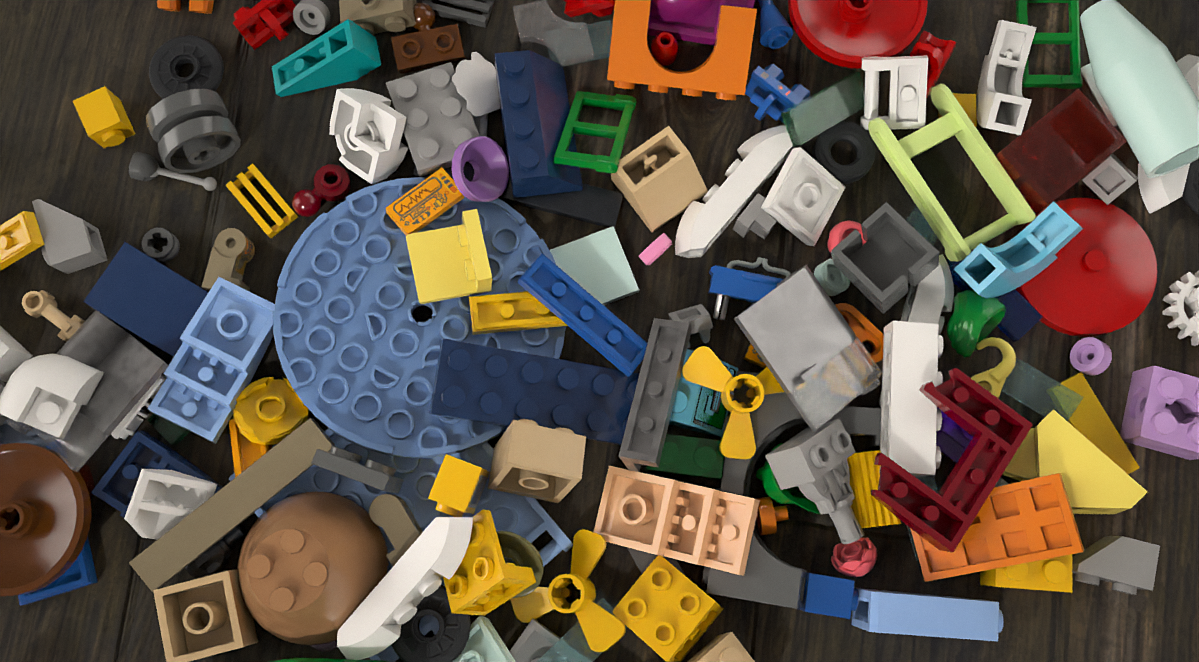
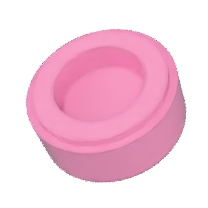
(655, 249)

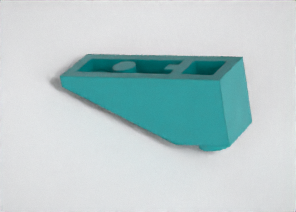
(329, 60)

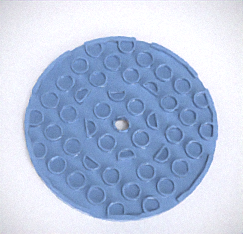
(351, 331)

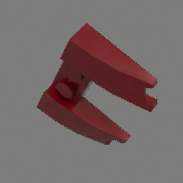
(996, 434)

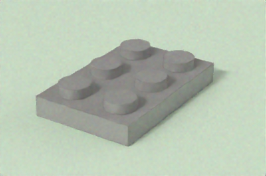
(435, 116)

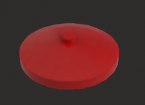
(857, 28)
(1099, 275)

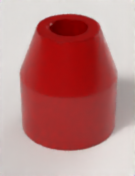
(663, 53)

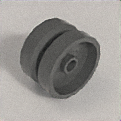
(192, 130)

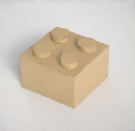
(537, 461)
(204, 617)

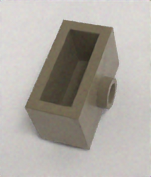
(379, 15)

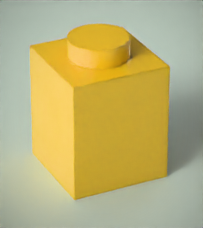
(104, 117)

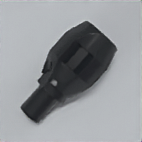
(217, 555)

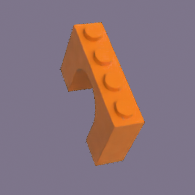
(721, 73)

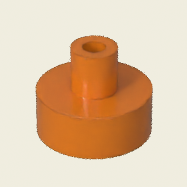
(769, 515)

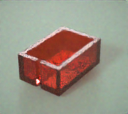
(1059, 150)

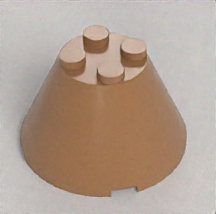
(310, 565)

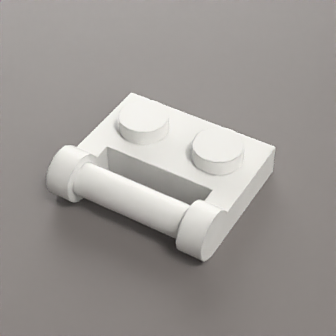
(906, 90)

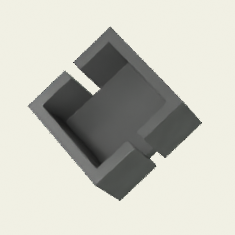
(888, 259)

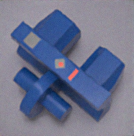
(771, 95)

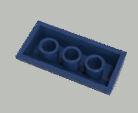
(533, 119)

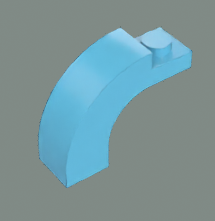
(1010, 265)

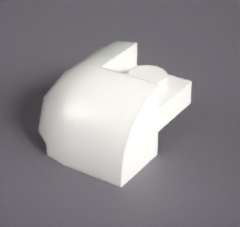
(367, 133)
(49, 392)

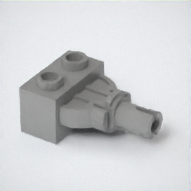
(821, 471)

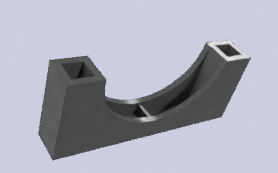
(766, 575)

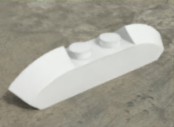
(1167, 188)
(706, 222)
(930, 298)
(395, 598)

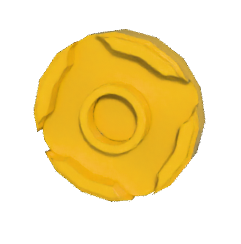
(269, 411)

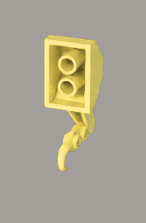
(1055, 447)

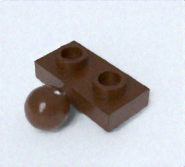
(427, 46)

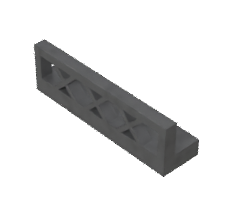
(655, 394)

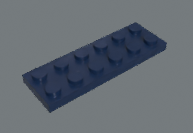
(511, 385)

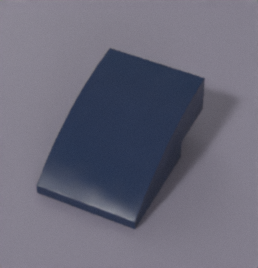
(146, 298)
(141, 453)

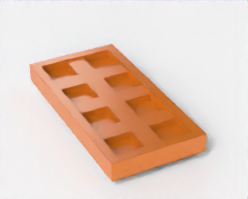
(1013, 527)

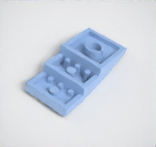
(215, 360)

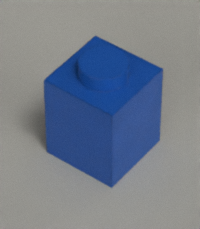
(830, 596)

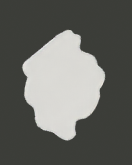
(477, 84)

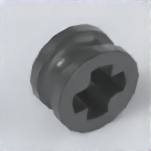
(152, 237)

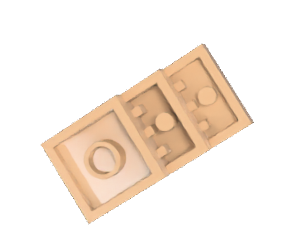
(677, 520)

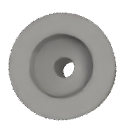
(311, 16)

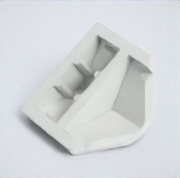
(164, 500)

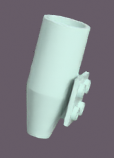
(1140, 89)

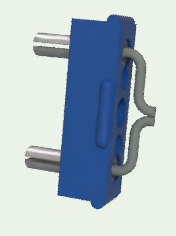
(741, 284)

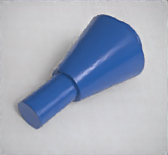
(774, 28)

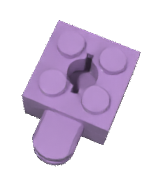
(1163, 412)

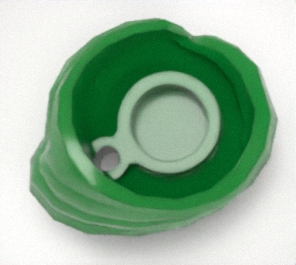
(972, 320)

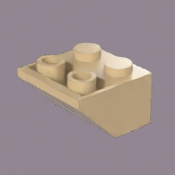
(659, 179)

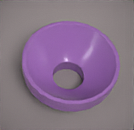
(489, 166)

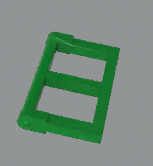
(1072, 38)
(601, 163)

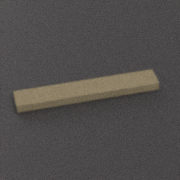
(231, 505)

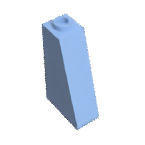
(927, 615)

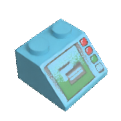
(698, 406)

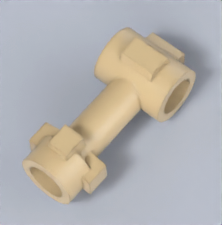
(45, 305)

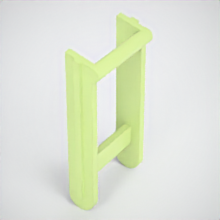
(957, 123)

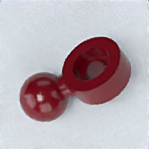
(308, 202)

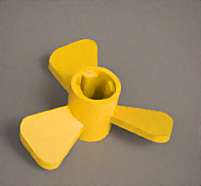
(708, 371)
(598, 625)

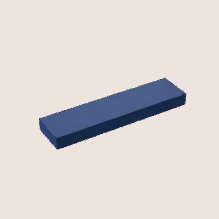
(584, 314)

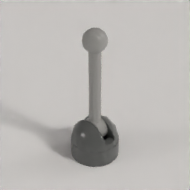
(146, 168)

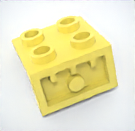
(450, 261)

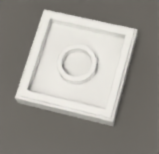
(803, 196)

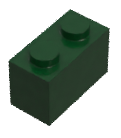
(690, 458)

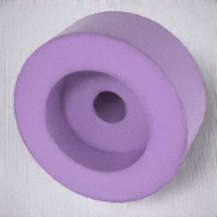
(1090, 356)

